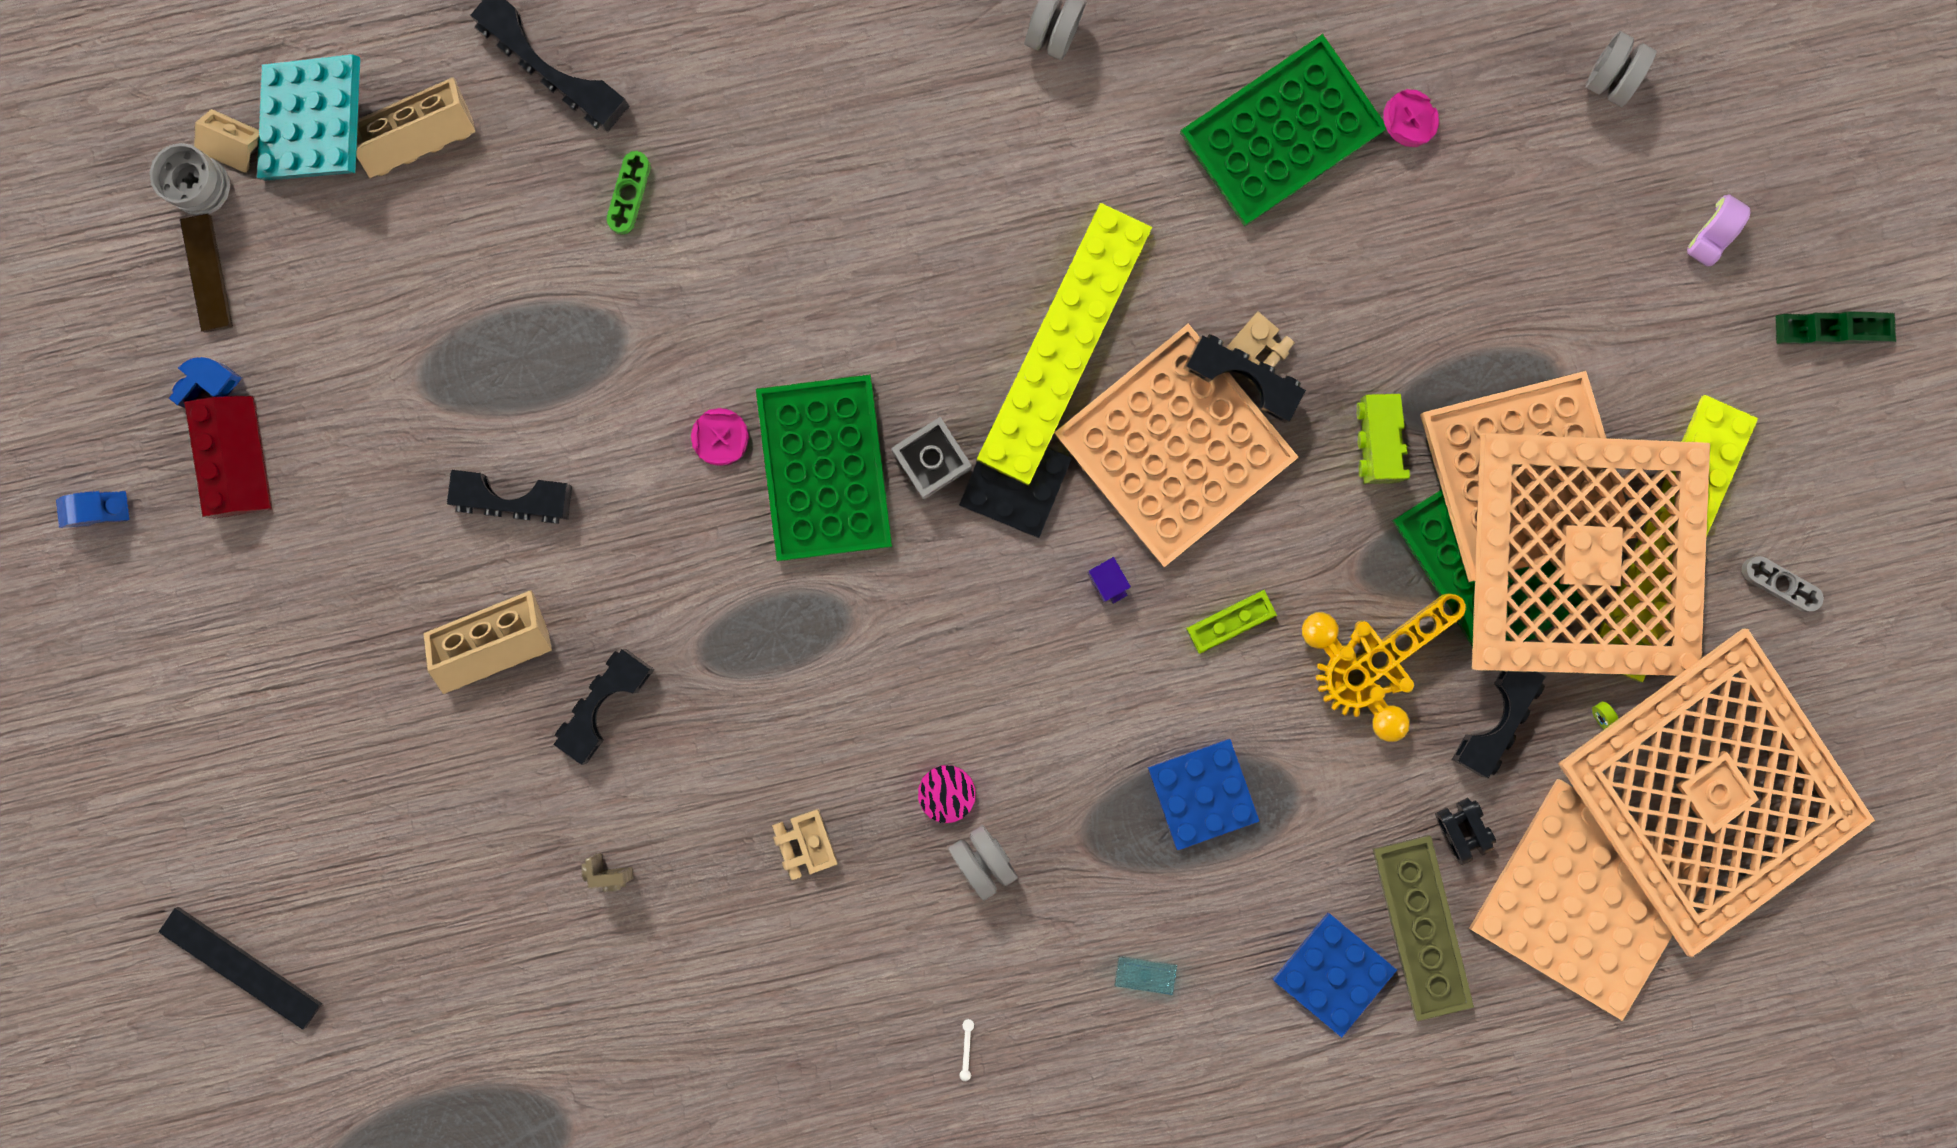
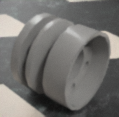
(189, 179)

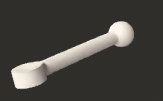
(967, 1025)

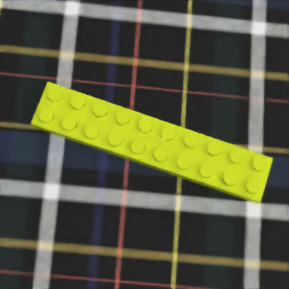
(1064, 344)
(1728, 436)

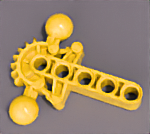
(1389, 722)

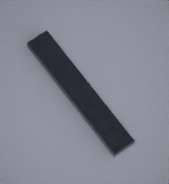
(240, 967)

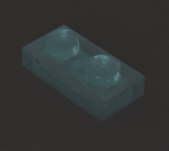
(1145, 975)

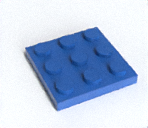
(1203, 794)
(1334, 974)

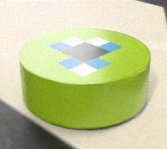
(1604, 714)

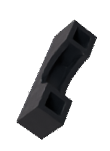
(1277, 395)
(473, 491)
(581, 735)
(1483, 752)

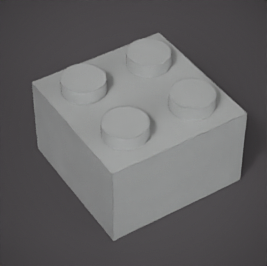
(931, 458)

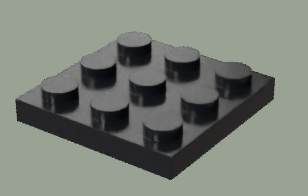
(1012, 501)

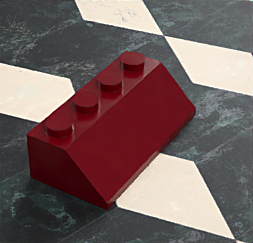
(227, 456)

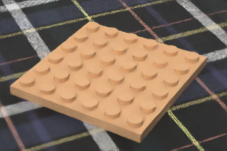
(1544, 409)
(1175, 448)
(1577, 907)

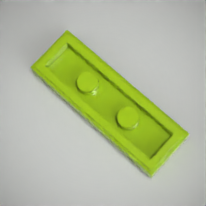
(1231, 621)

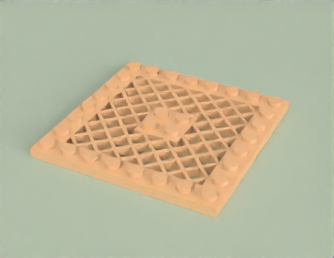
(1590, 554)
(1717, 792)

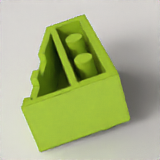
(1381, 439)

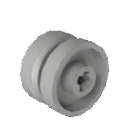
(1059, 24)
(1620, 68)
(980, 864)

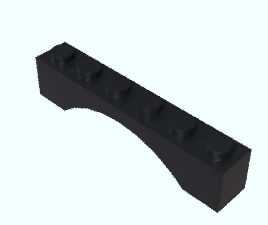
(593, 97)

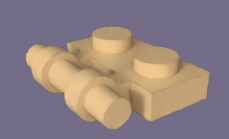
(1256, 336)
(813, 841)

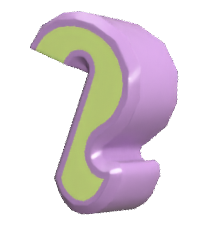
(1719, 230)

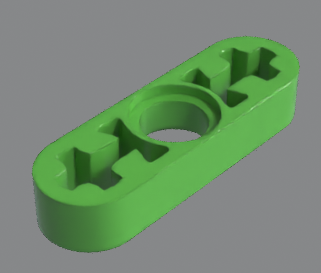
(642, 175)

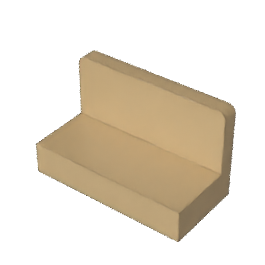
(226, 139)

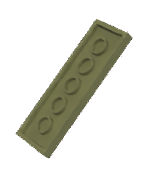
(1423, 928)

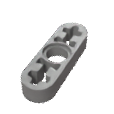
(1804, 587)

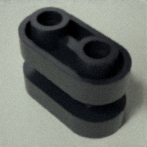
(1481, 837)

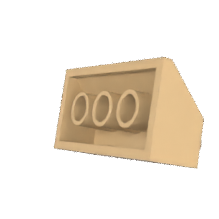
(412, 128)
(486, 642)

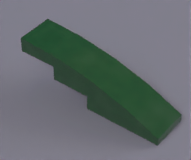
(1836, 328)

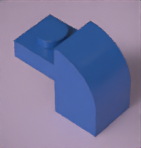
(203, 374)
(91, 508)

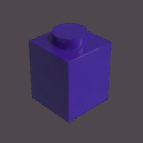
(1109, 580)

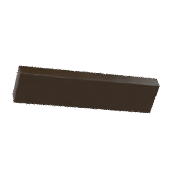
(206, 273)

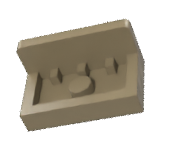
(608, 879)

